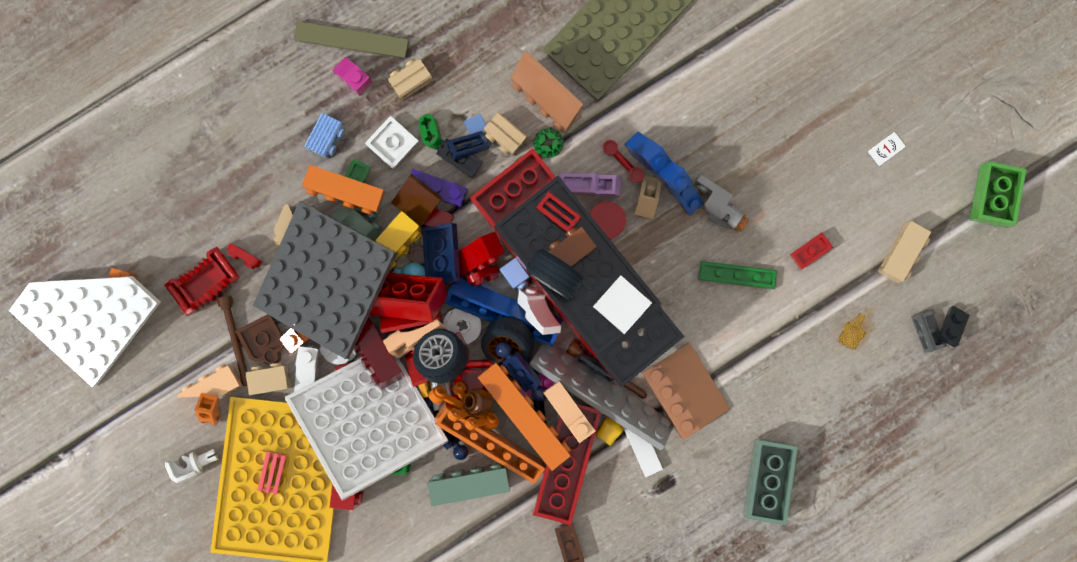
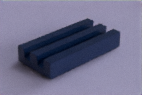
(460, 152)

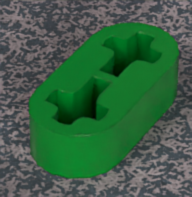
(432, 130)

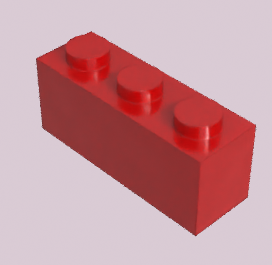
(479, 254)

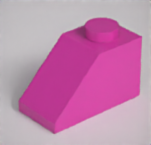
(352, 76)

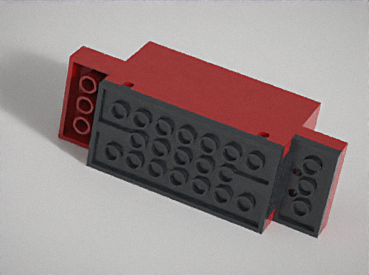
(511, 211)

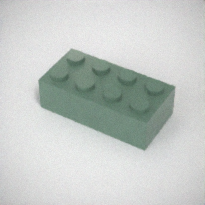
(770, 481)
(468, 485)

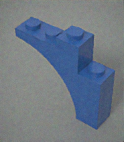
(665, 170)

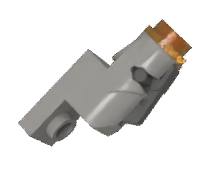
(718, 207)

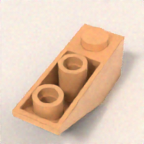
(220, 383)

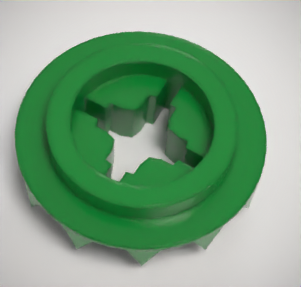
(545, 151)

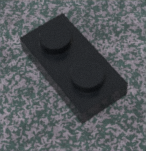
(953, 326)

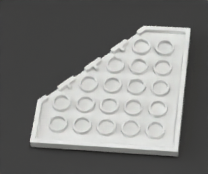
(86, 319)

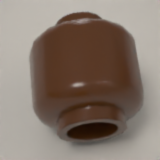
(478, 402)

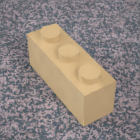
(905, 252)

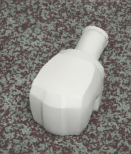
(194, 466)

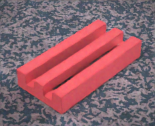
(268, 489)

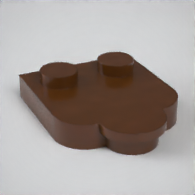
(262, 340)

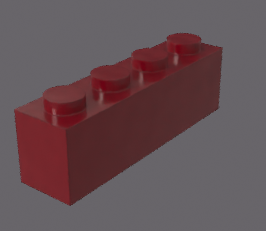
(376, 357)

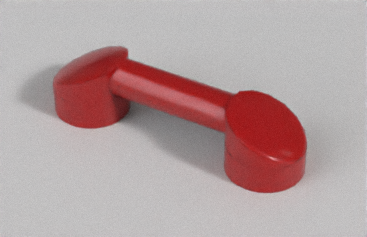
(610, 148)

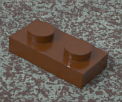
(569, 543)

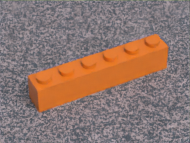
(523, 415)
(493, 446)

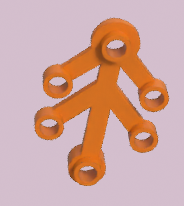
(439, 394)

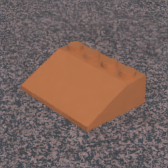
(546, 93)
(685, 391)

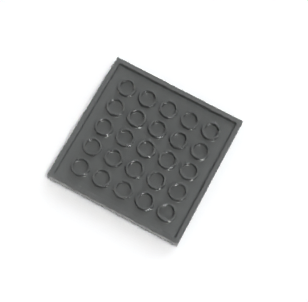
(324, 279)

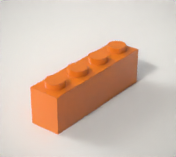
(344, 189)

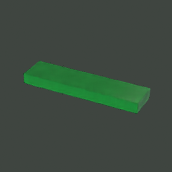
(737, 275)

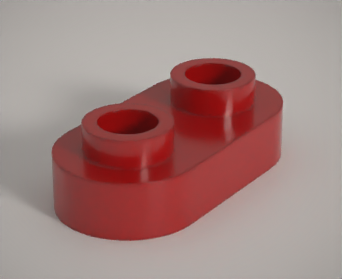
(250, 260)
(479, 277)

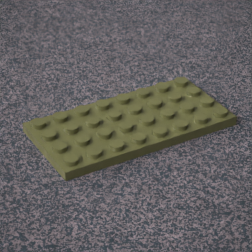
(609, 39)

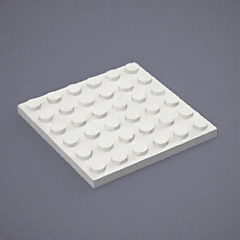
(364, 429)

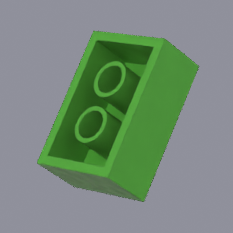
(998, 194)

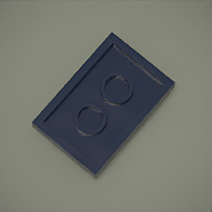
(441, 252)

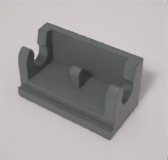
(928, 331)

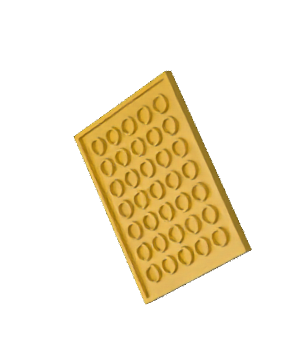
(262, 524)

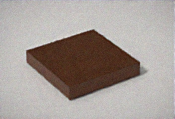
(416, 200)

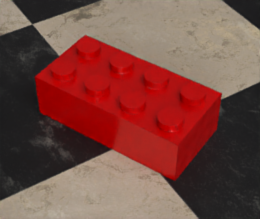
(410, 297)

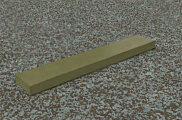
(351, 40)

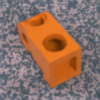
(207, 409)

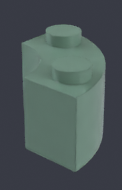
(354, 220)

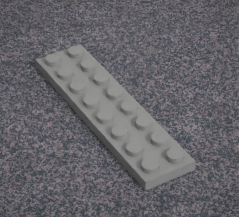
(603, 395)

